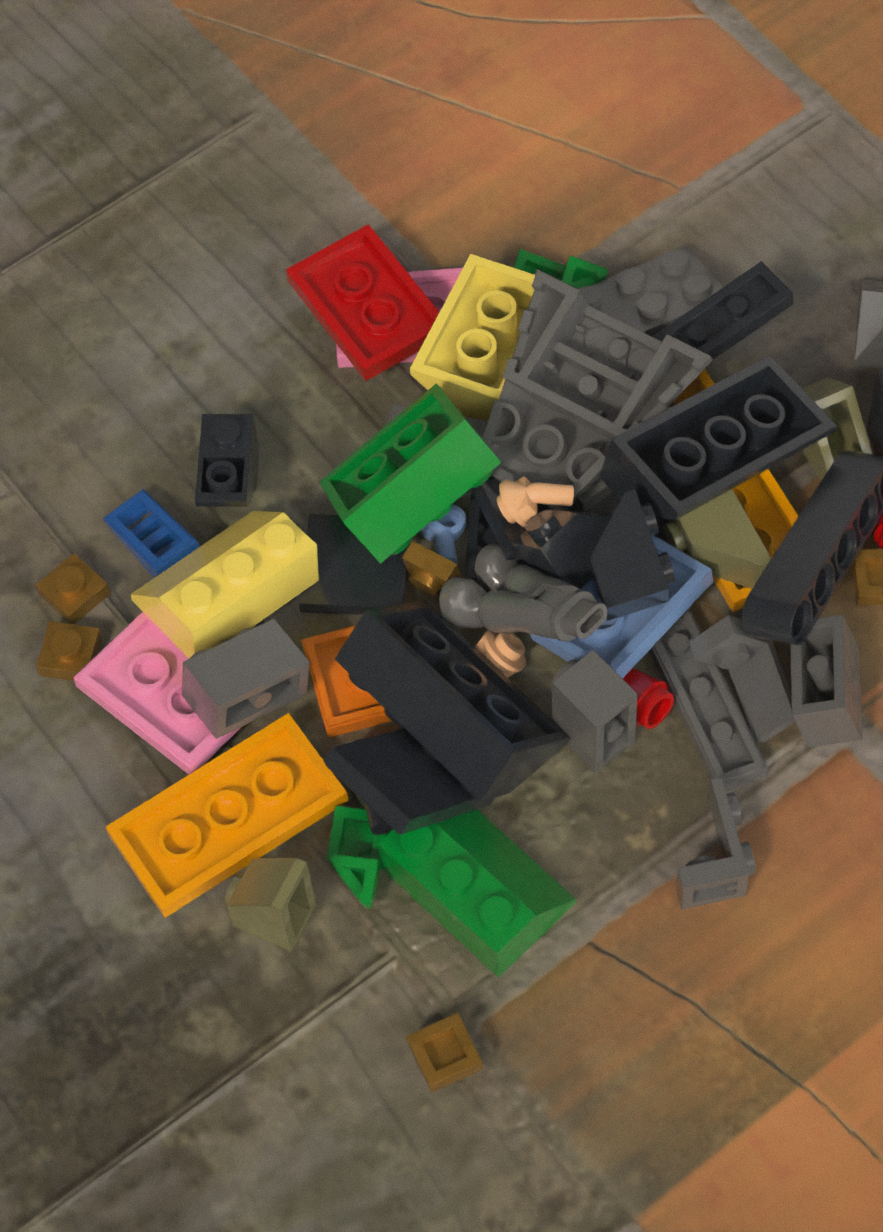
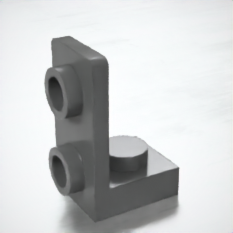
(754, 673)
(715, 880)

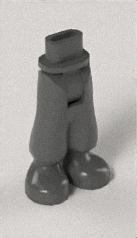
(519, 600)

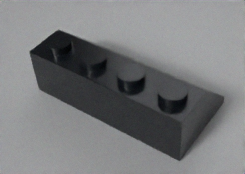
(715, 440)
(450, 698)

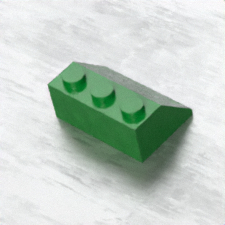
(409, 474)
(476, 886)

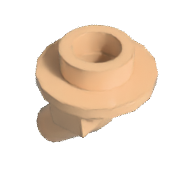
(520, 498)
(504, 651)

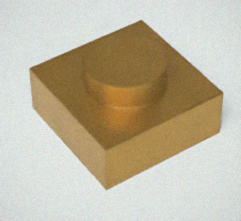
(428, 569)
(868, 577)
(73, 589)
(67, 650)
(444, 1052)

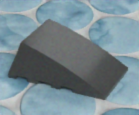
(577, 387)

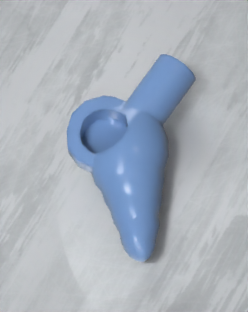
(446, 532)

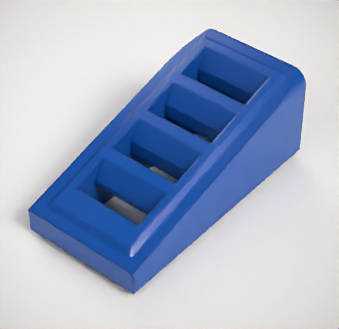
(144, 551)

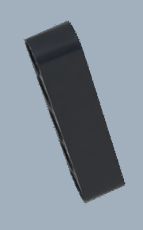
(817, 550)

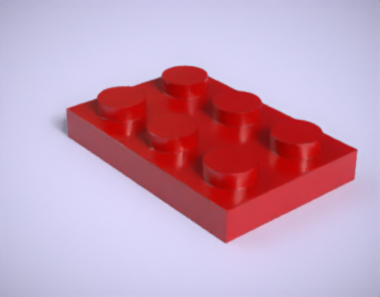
(365, 301)

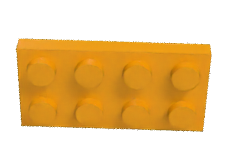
(226, 814)

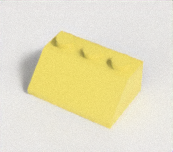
(475, 335)
(231, 581)

